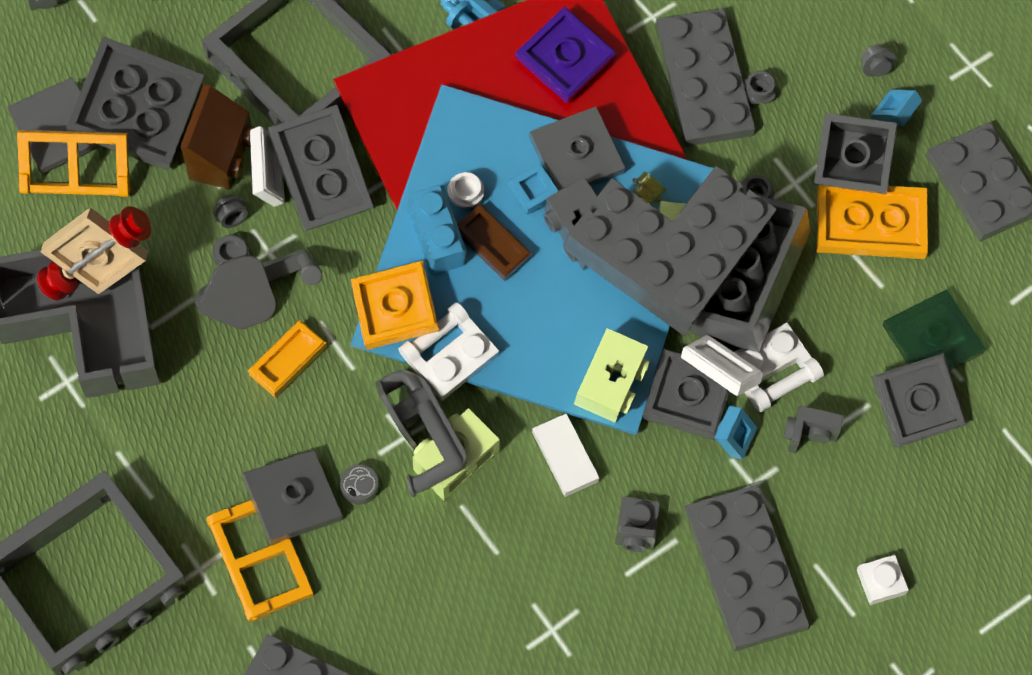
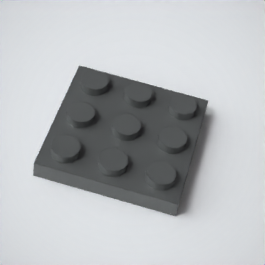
(138, 97)

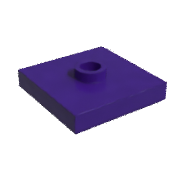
(565, 54)

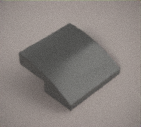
(49, 112)

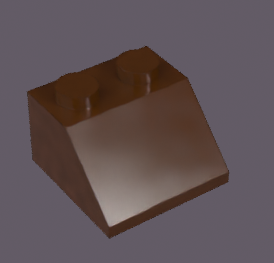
(216, 139)

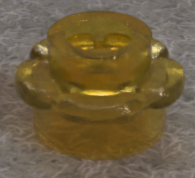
(648, 188)

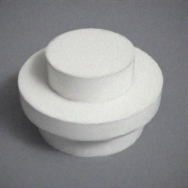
(465, 190)

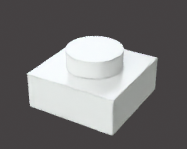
(882, 579)

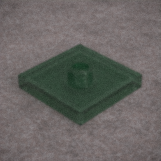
(934, 329)

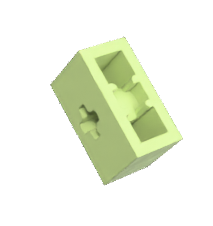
(618, 355)

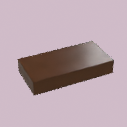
(493, 242)

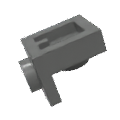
(817, 424)
(637, 524)

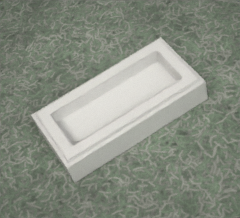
(266, 169)
(722, 365)
(565, 455)

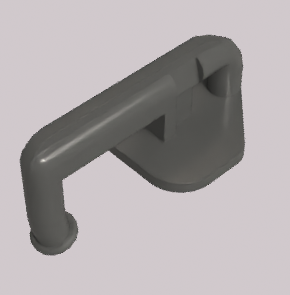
(241, 288)
(425, 407)

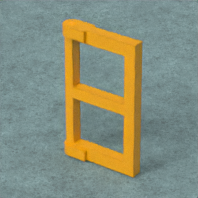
(72, 138)
(265, 608)

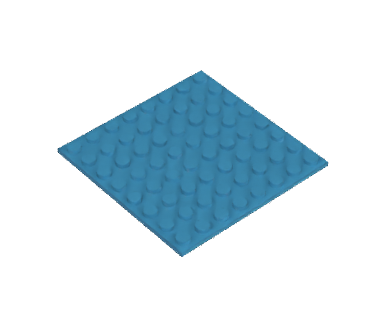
(550, 309)

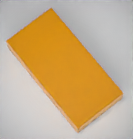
(287, 358)

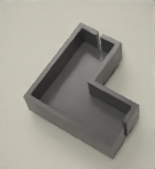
(665, 262)
(107, 328)

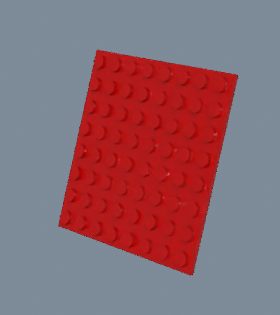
(397, 94)

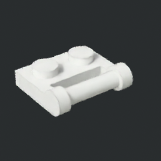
(779, 351)
(457, 360)

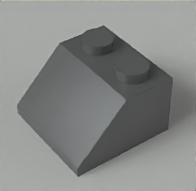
(855, 153)

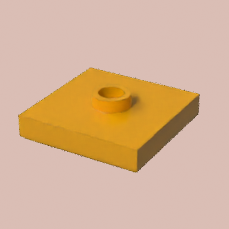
(394, 305)

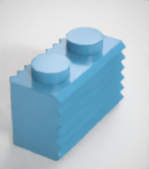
(436, 229)

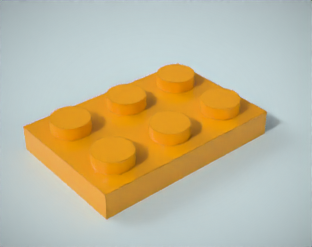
(873, 222)

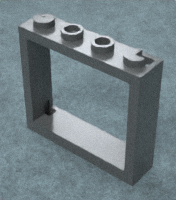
(251, 86)
(130, 615)

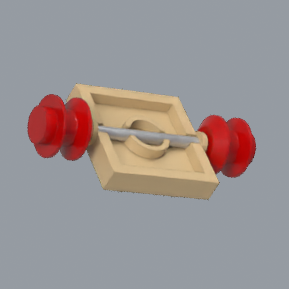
(94, 252)

